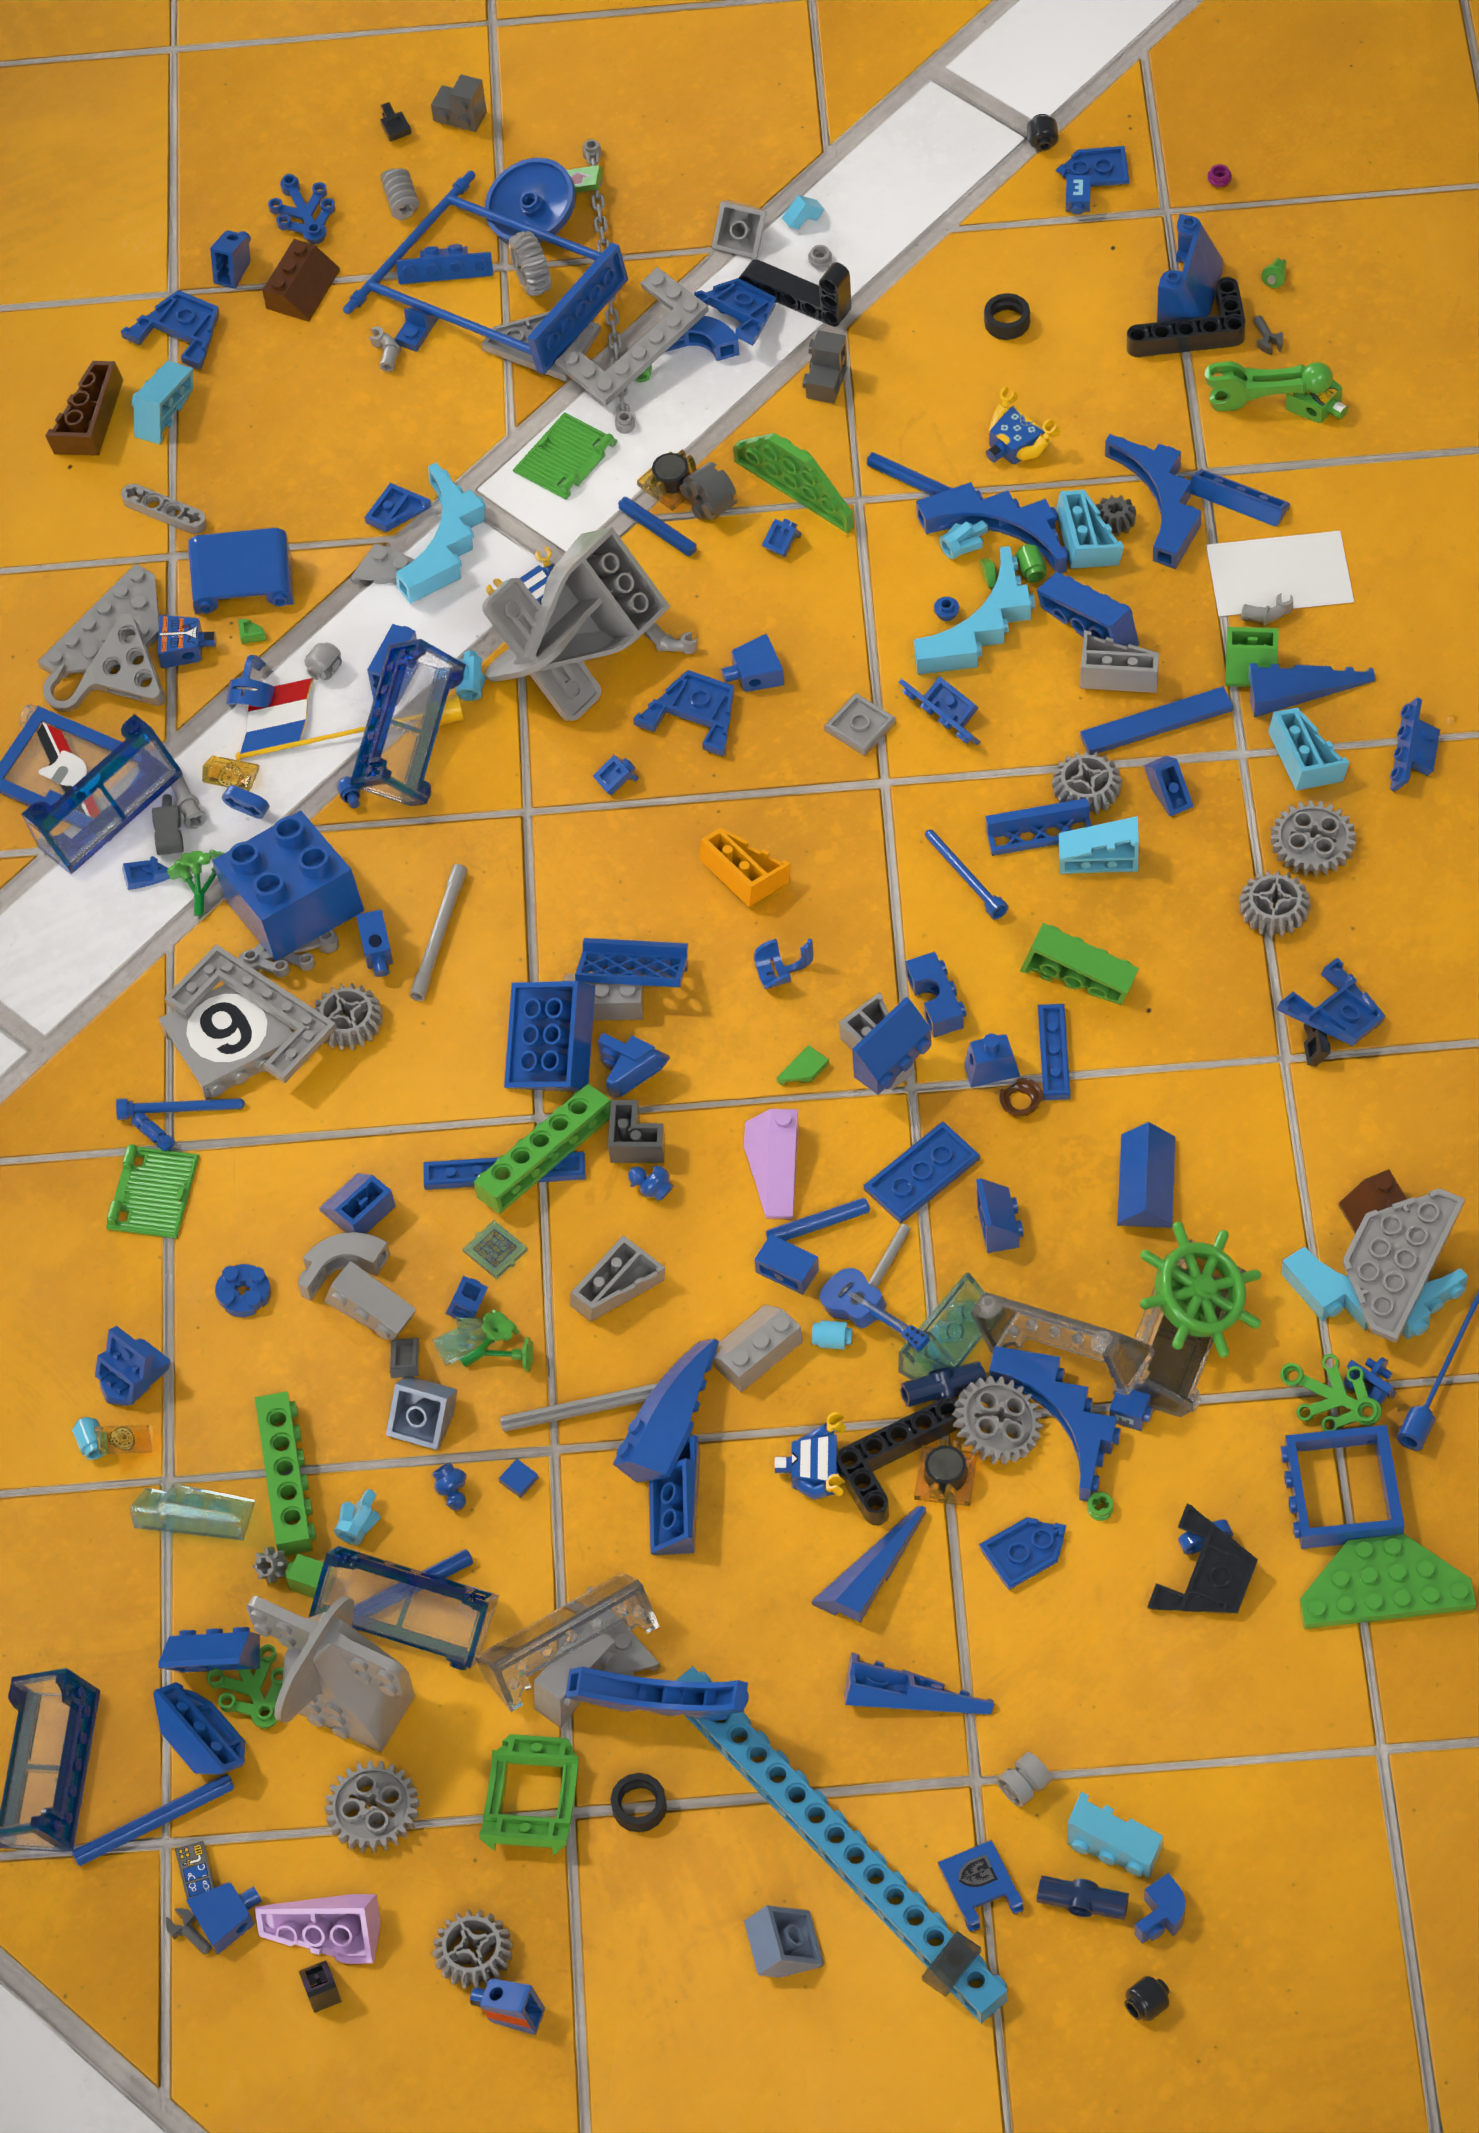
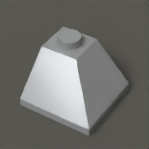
(739, 228)

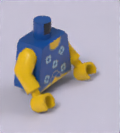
(1016, 435)

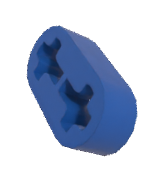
(245, 802)
(1192, 1543)

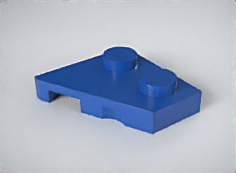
(395, 507)

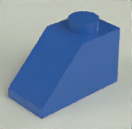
(1168, 784)

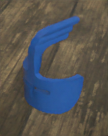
(258, 698)
(770, 952)

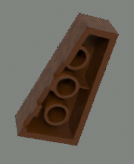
(88, 412)

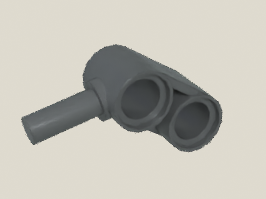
(166, 824)

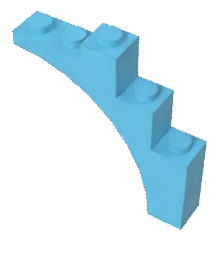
(440, 561)
(962, 644)
(1331, 1291)

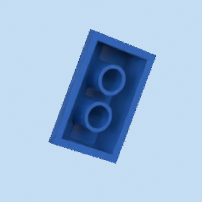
(891, 1047)
(211, 1651)

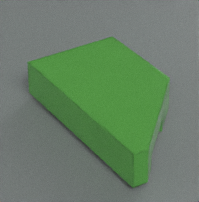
(804, 1067)

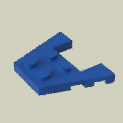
(743, 302)
(182, 318)
(697, 700)
(1344, 1015)

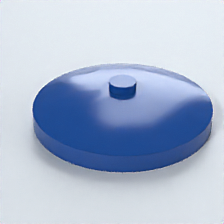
(533, 193)

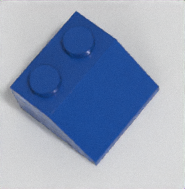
(997, 1216)

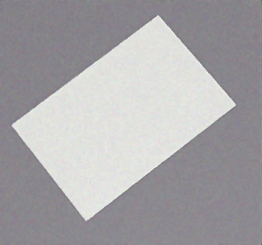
(1296, 565)

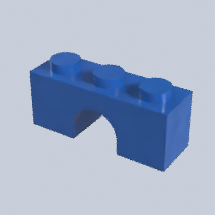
(928, 975)

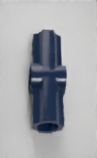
(941, 1383)
(1082, 1897)

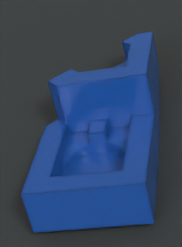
(144, 873)

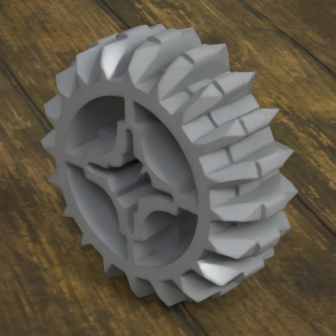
(529, 263)
(1083, 777)
(1258, 900)
(356, 1005)
(482, 1943)

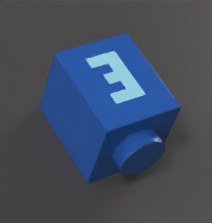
(1078, 193)
(1132, 1409)

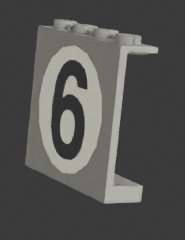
(224, 1039)

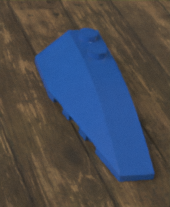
(664, 1419)

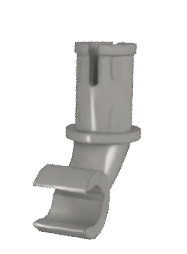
(389, 346)
(1267, 614)
(665, 641)

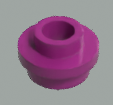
(1219, 176)

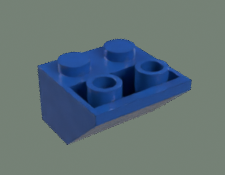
(359, 1204)

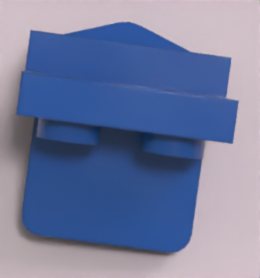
(629, 1063)
(128, 1367)

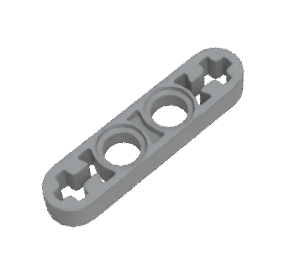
(166, 505)

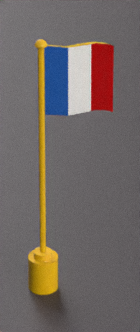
(284, 720)

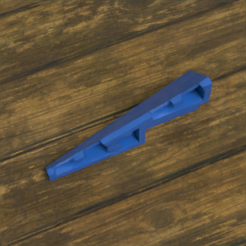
(1285, 687)
(859, 1584)

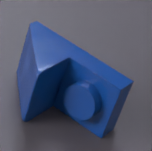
(415, 329)

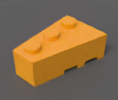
(742, 868)

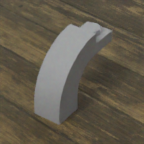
(335, 1253)

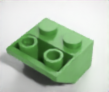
(1249, 646)

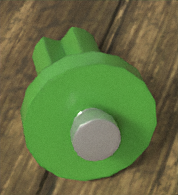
(1274, 274)

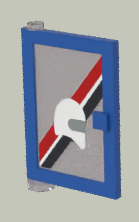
(50, 756)

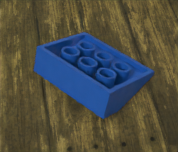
(549, 1035)

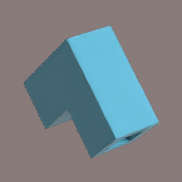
(801, 210)

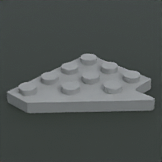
(521, 330)

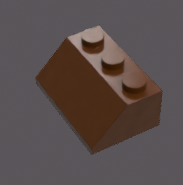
(300, 281)
(1371, 1194)

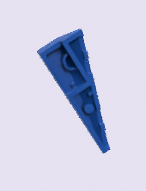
(891, 1688)

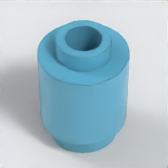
(831, 1334)
(85, 1437)

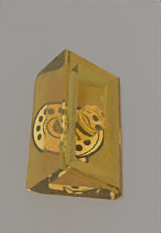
(229, 772)
(124, 1439)

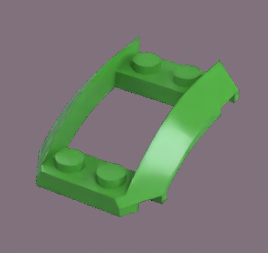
(529, 1830)

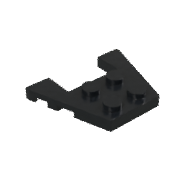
(1218, 1576)

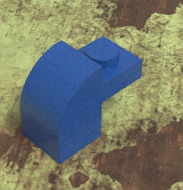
(1168, 1909)

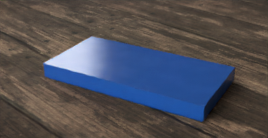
(921, 1172)

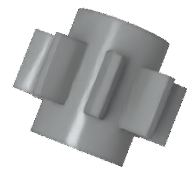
(269, 1558)

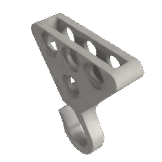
(111, 654)

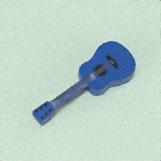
(853, 1299)

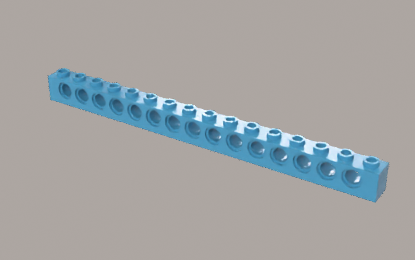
(978, 2001)

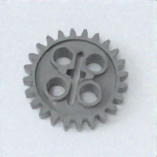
(1313, 838)
(997, 1420)
(359, 1828)

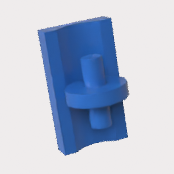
(1380, 1389)

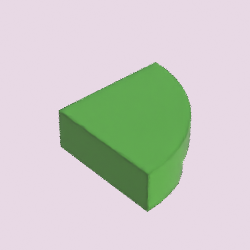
(989, 572)
(250, 631)

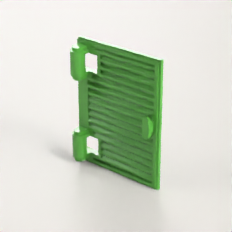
(565, 454)
(152, 1192)

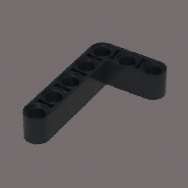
(824, 302)
(1194, 333)
(890, 1451)

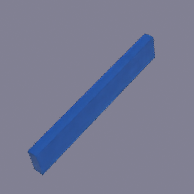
(1156, 721)
(463, 1172)

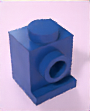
(466, 1298)

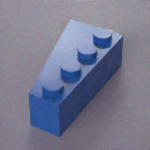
(1087, 610)

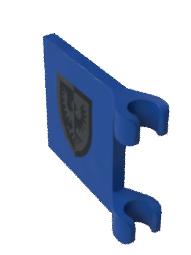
(979, 1878)

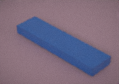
(1053, 1052)

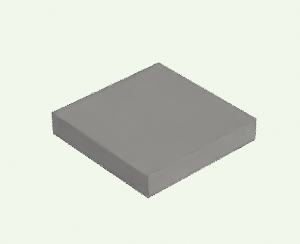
(860, 724)

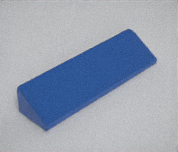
(1238, 497)

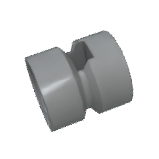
(1027, 1776)

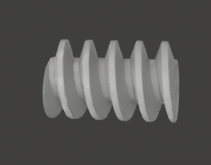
(400, 193)

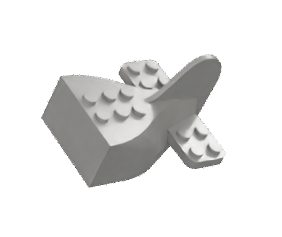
(589, 609)
(335, 1673)

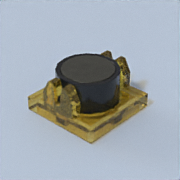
(666, 476)
(945, 1472)

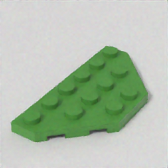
(794, 474)
(1383, 1582)

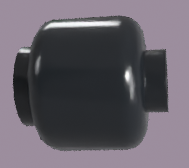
(1042, 132)
(1147, 1998)

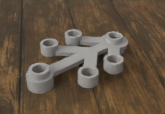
(259, 958)

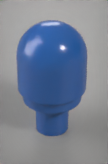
(348, 792)

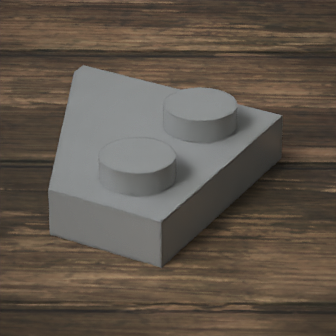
(380, 565)

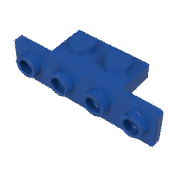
(444, 264)
(948, 703)
(1415, 745)

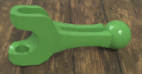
(1247, 384)

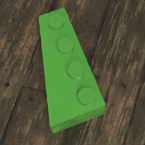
(1079, 965)

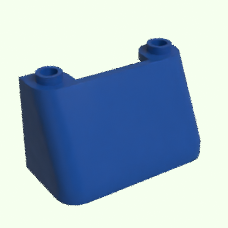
(1193, 290)
(240, 567)

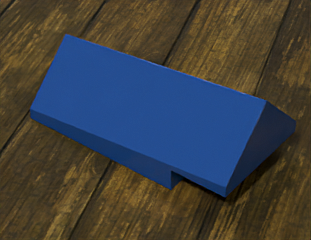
(1146, 1177)
(675, 1505)

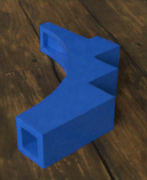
(1158, 471)
(1031, 523)
(1068, 1403)
(665, 1697)

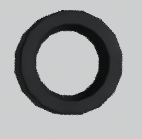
(1007, 302)
(632, 1782)

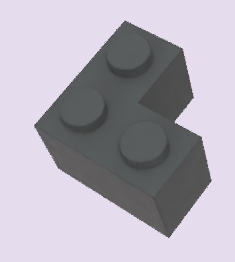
(461, 105)
(826, 366)
(632, 1140)

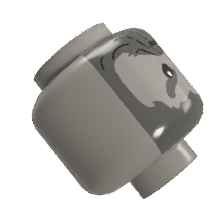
(323, 661)

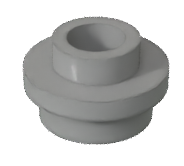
(820, 256)

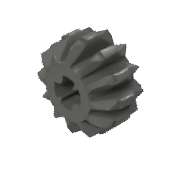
(1117, 513)

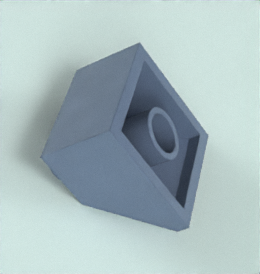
(421, 1411)
(783, 1941)

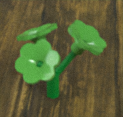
(192, 863)
(500, 1328)

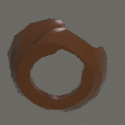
(1024, 1086)

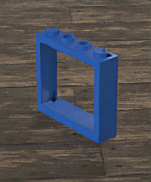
(1340, 1534)

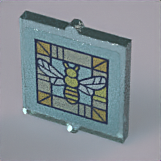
(495, 1249)

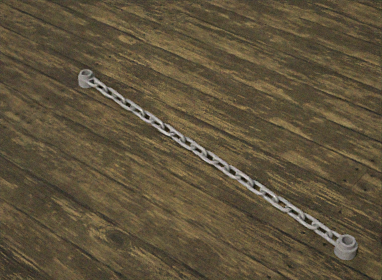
(624, 420)

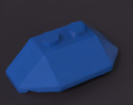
(198, 1731)

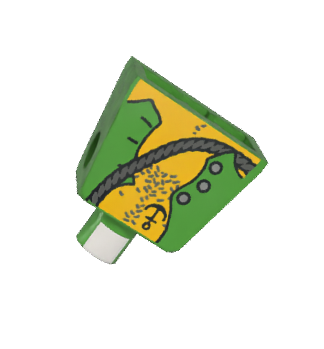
(1317, 406)

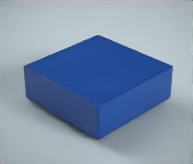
(518, 1478)

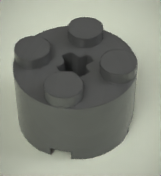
(708, 491)

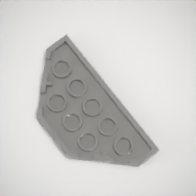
(131, 594)
(1396, 1256)

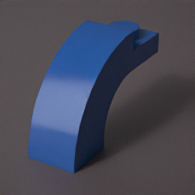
(711, 335)

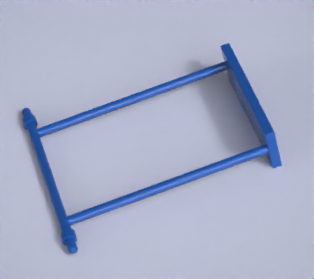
(559, 326)

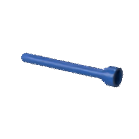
(995, 906)
(127, 1108)

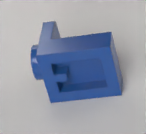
(781, 536)
(615, 774)

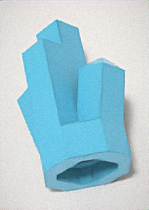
(963, 539)
(473, 679)
(356, 1519)

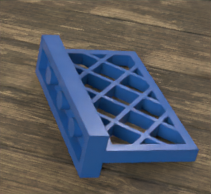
(639, 955)

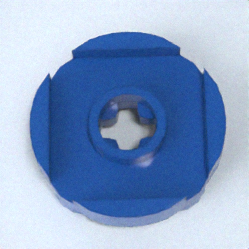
(236, 1277)

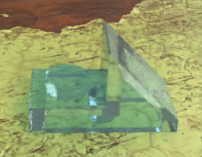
(460, 1340)

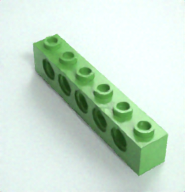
(543, 1148)
(272, 1410)

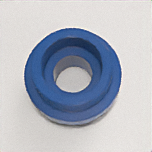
(946, 613)

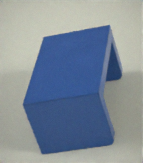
(786, 1264)

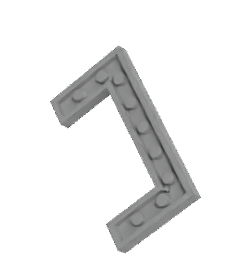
(684, 313)
(309, 1025)

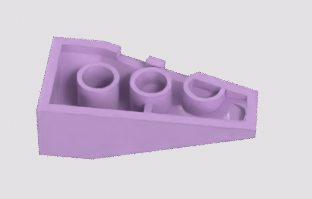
(772, 1156)
(329, 1925)

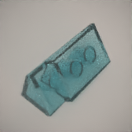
(950, 1332)
(192, 1512)

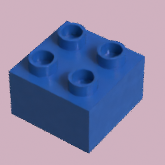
(288, 885)

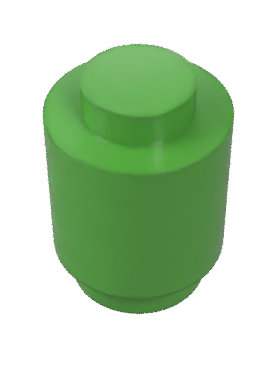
(1031, 563)

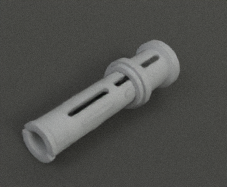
(188, 805)

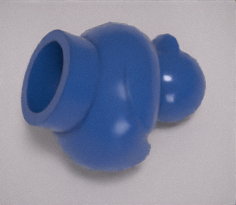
(654, 1185)
(447, 1482)

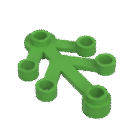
(1335, 1396)
(251, 1686)

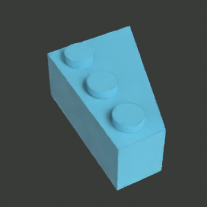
(159, 399)
(1085, 533)
(1304, 752)
(1100, 848)
(1112, 1839)

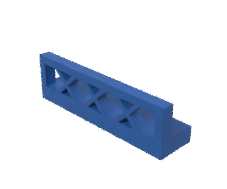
(1035, 821)

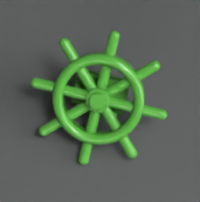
(1192, 1296)

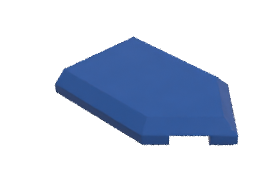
(1104, 165)
(1023, 1550)

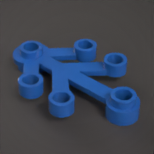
(312, 230)

